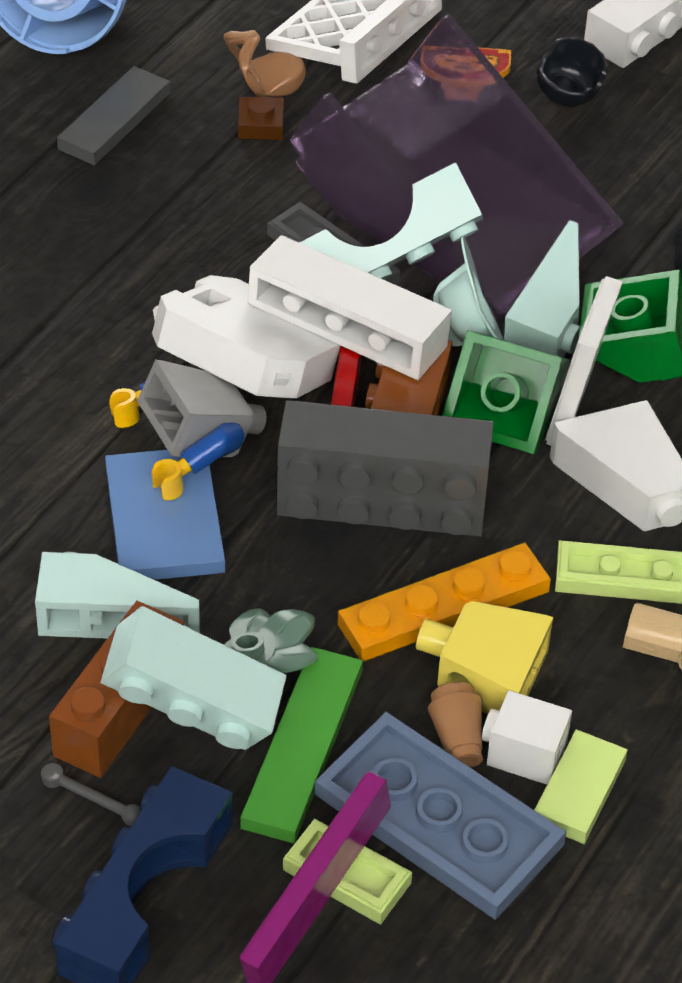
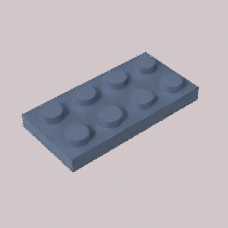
(446, 815)

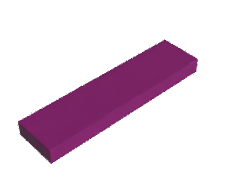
(316, 880)

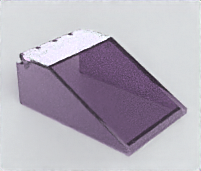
(444, 113)

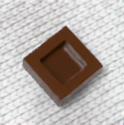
(261, 118)

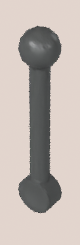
(53, 776)

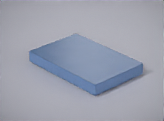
(161, 535)

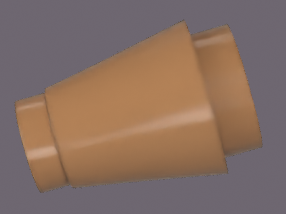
(458, 721)

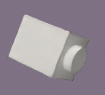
(527, 736)

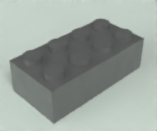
(383, 468)

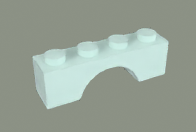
(439, 210)

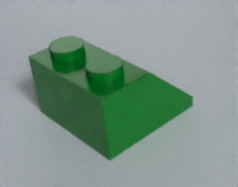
(644, 327)
(507, 386)

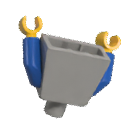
(194, 417)

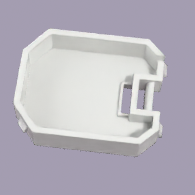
(241, 342)

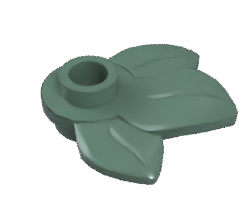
(274, 638)

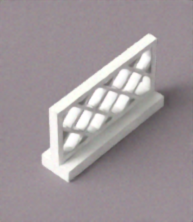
(361, 48)

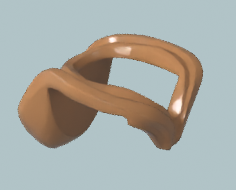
(272, 74)

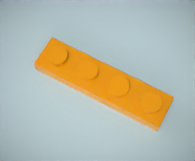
(397, 616)

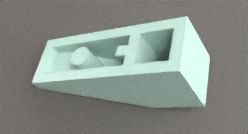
(548, 306)
(92, 595)

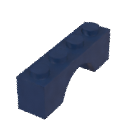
(176, 828)

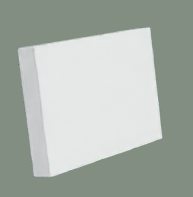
(586, 352)

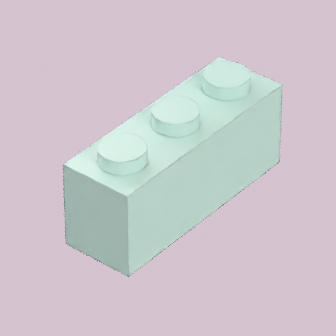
(193, 679)

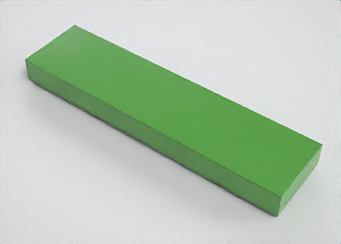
(301, 746)

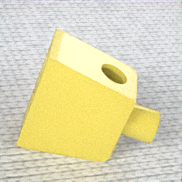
(489, 649)

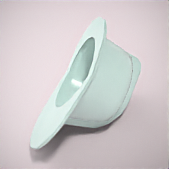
(464, 297)

